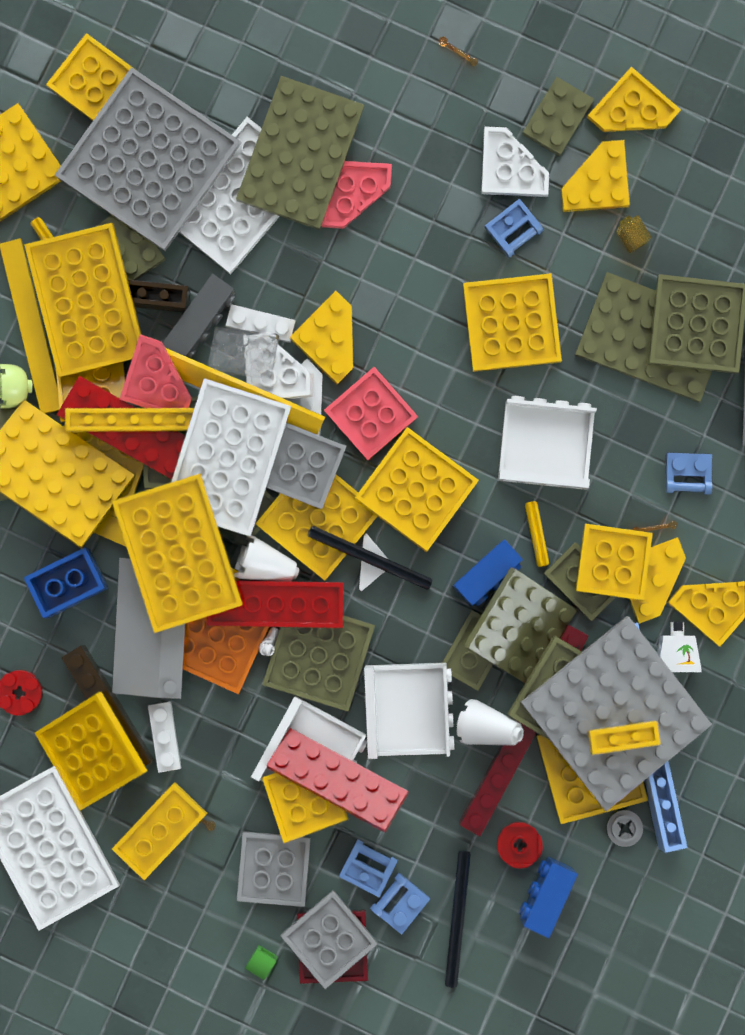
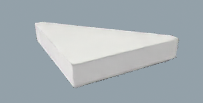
(368, 572)

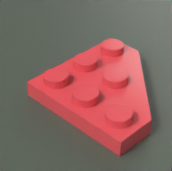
(356, 190)
(154, 378)

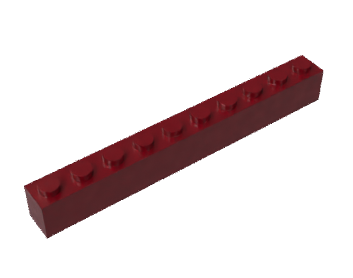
(505, 763)

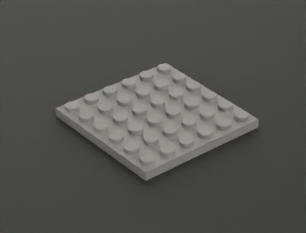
(148, 159)
(614, 685)

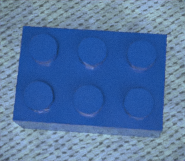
(487, 573)
(66, 583)
(547, 896)

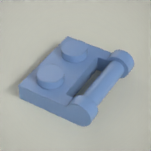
(508, 222)
(689, 466)
(364, 874)
(407, 906)

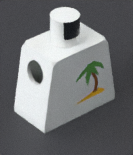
(679, 651)

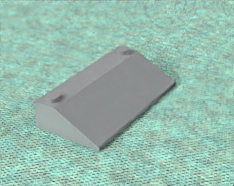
(144, 660)

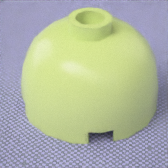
(13, 386)

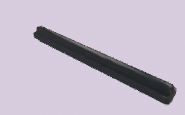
(369, 557)
(457, 920)

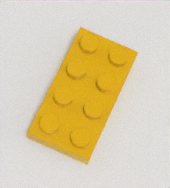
(159, 831)

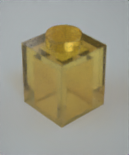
(633, 233)

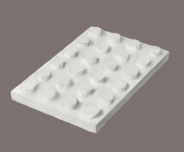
(222, 225)
(234, 449)
(51, 850)

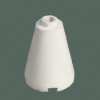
(264, 563)
(487, 726)

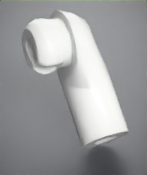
(267, 645)

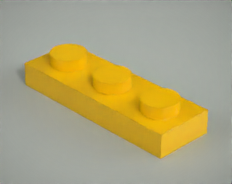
(624, 737)

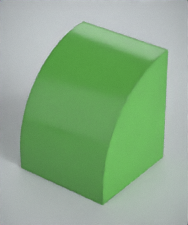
(261, 962)

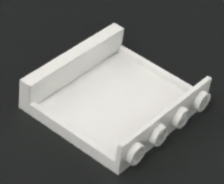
(546, 443)
(408, 709)
(317, 726)

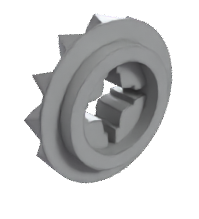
(635, 826)

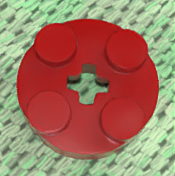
(29, 684)
(509, 836)

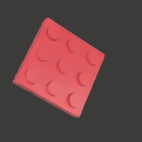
(371, 413)

